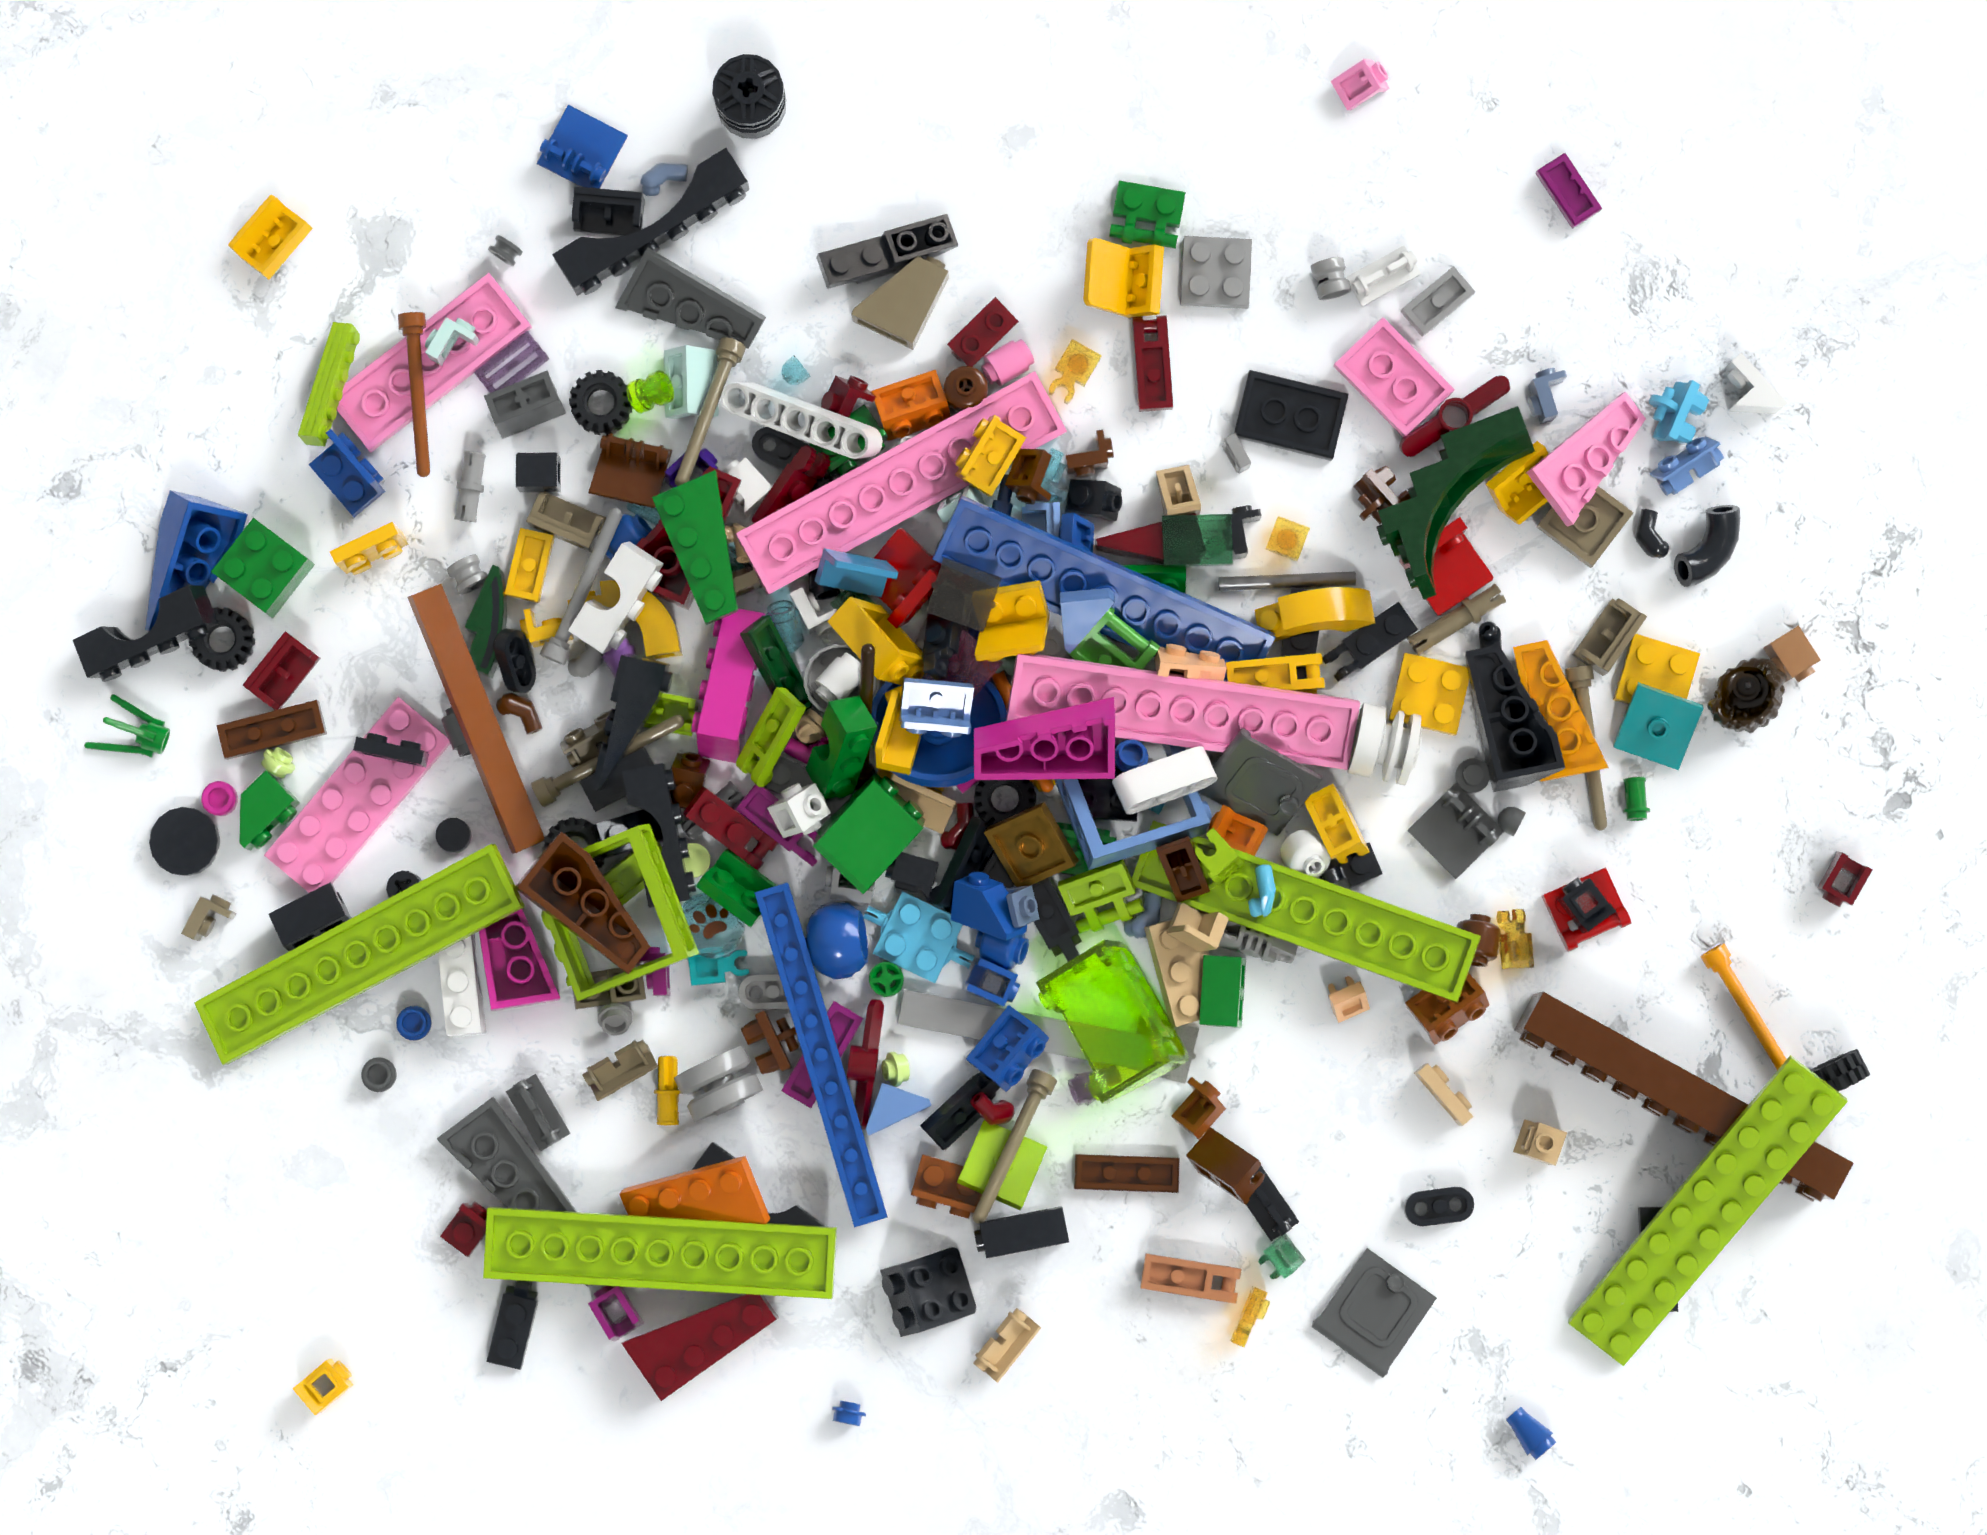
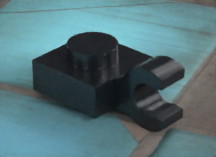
(1356, 870)

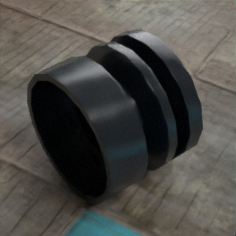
(762, 110)

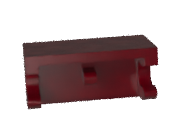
(281, 671)

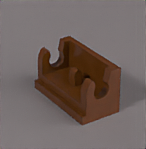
(1226, 1165)

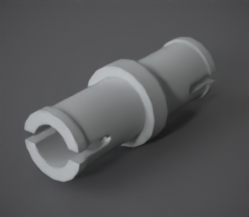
(470, 486)

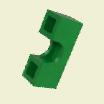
(850, 733)

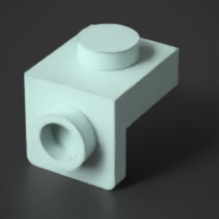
(442, 341)

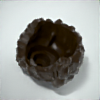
(1744, 706)

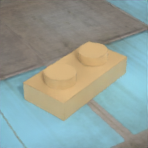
(1455, 1104)

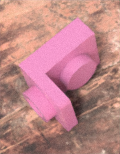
(1360, 83)

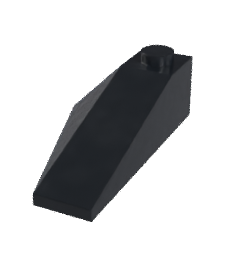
(637, 692)

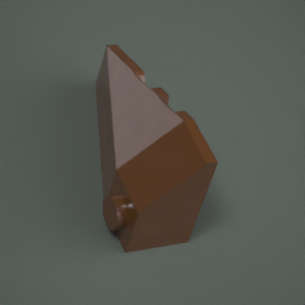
(577, 896)

